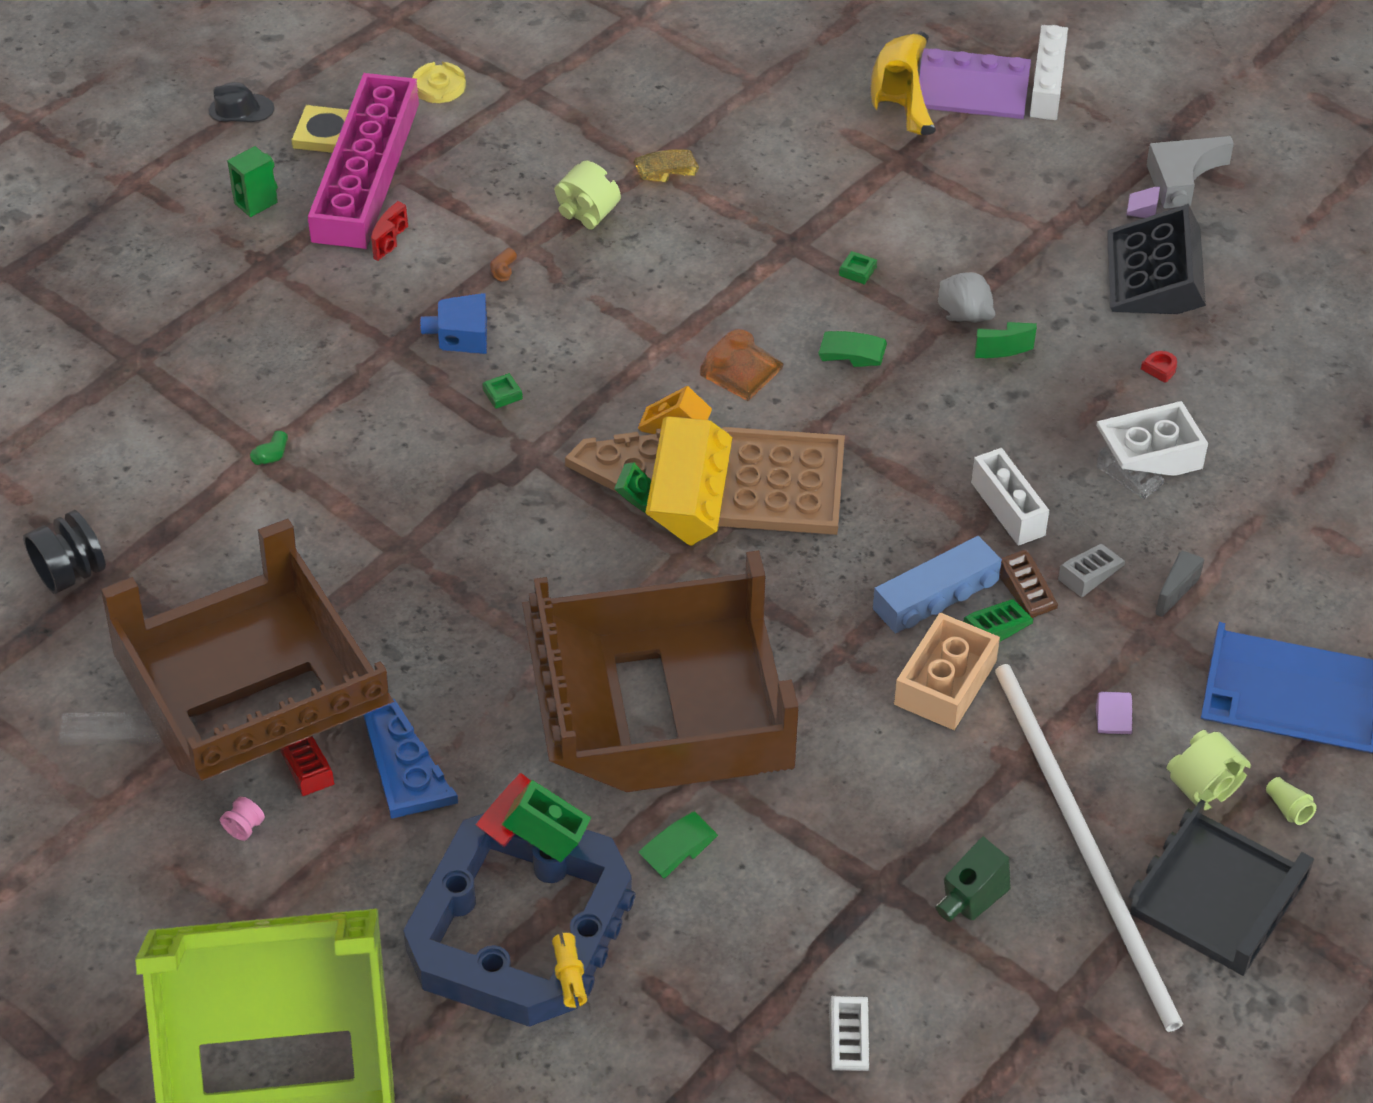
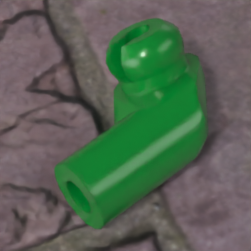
(270, 452)

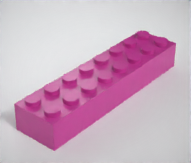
(363, 161)

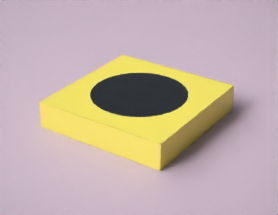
(319, 128)

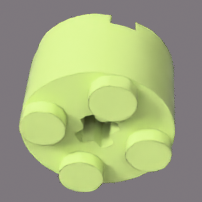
(587, 194)
(1208, 768)

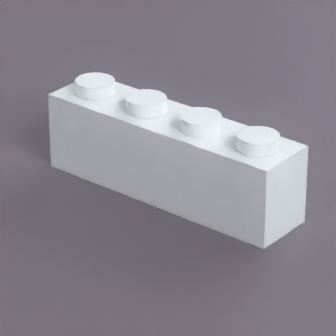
(1049, 72)

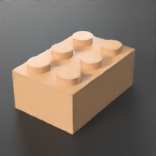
(946, 671)

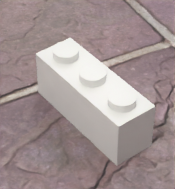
(1010, 496)

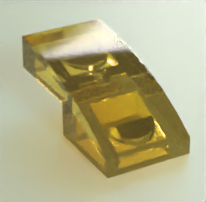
(660, 164)

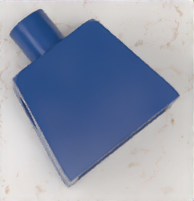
(459, 324)

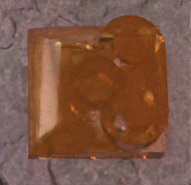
(739, 364)

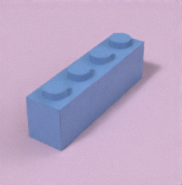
(936, 584)

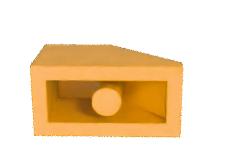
(680, 404)

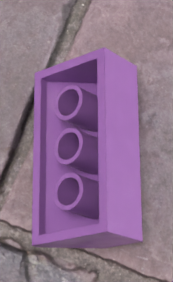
(974, 83)

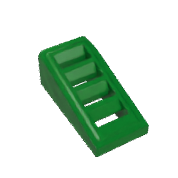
(993, 613)

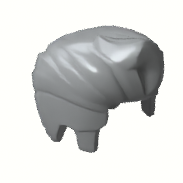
(966, 298)

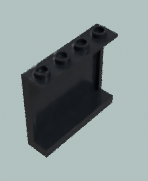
(1218, 890)

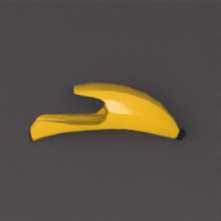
(897, 80)

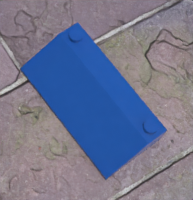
(1290, 690)

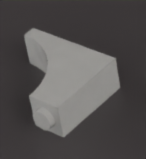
(1179, 163)

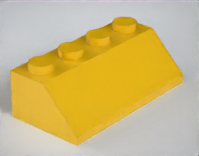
(689, 477)

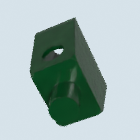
(975, 882)

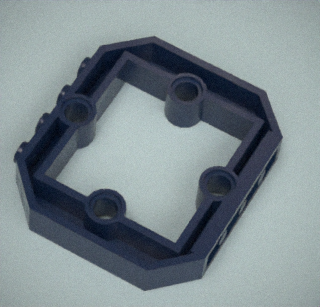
(509, 990)

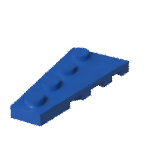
(404, 765)

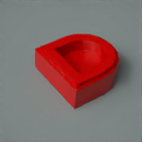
(1160, 365)

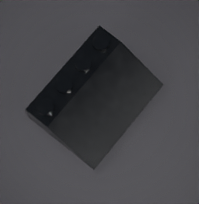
(1157, 264)

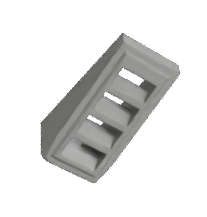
(1083, 584)

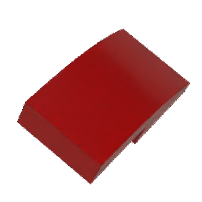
(387, 228)
(493, 818)

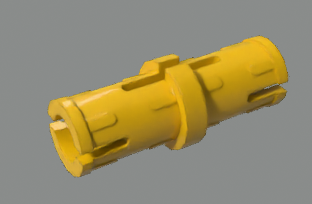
(569, 970)

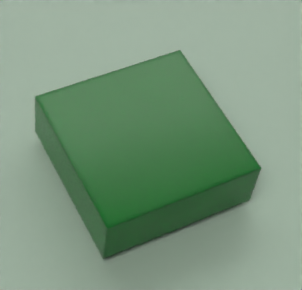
(857, 267)
(502, 390)

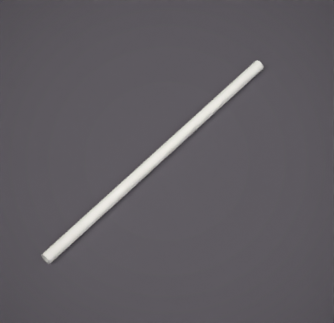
(1090, 851)

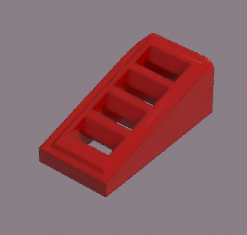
(313, 780)

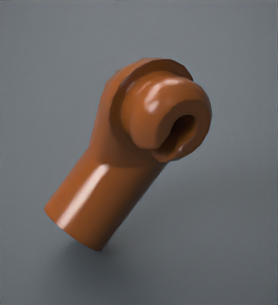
(500, 264)

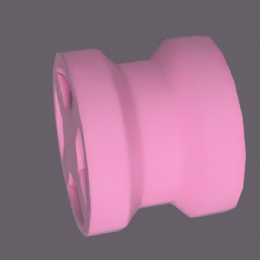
(242, 818)

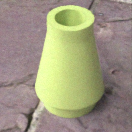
(1292, 802)

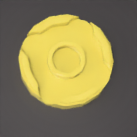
(439, 82)

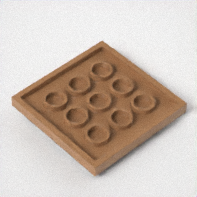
(783, 481)

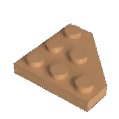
(605, 459)

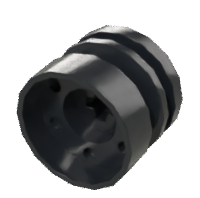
(71, 548)

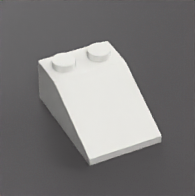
(1156, 440)

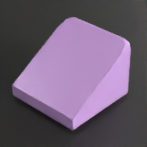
(1143, 203)
(1114, 713)

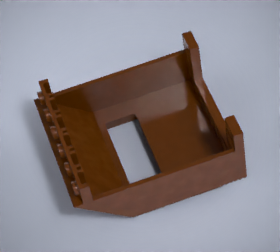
(238, 646)
(716, 667)

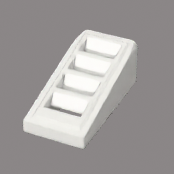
(849, 1005)

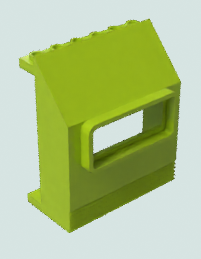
(267, 984)

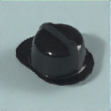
(237, 103)

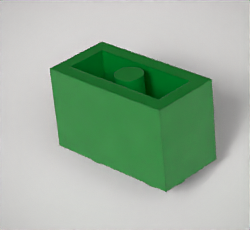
(253, 181)
(546, 821)

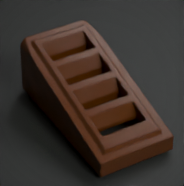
(1020, 566)

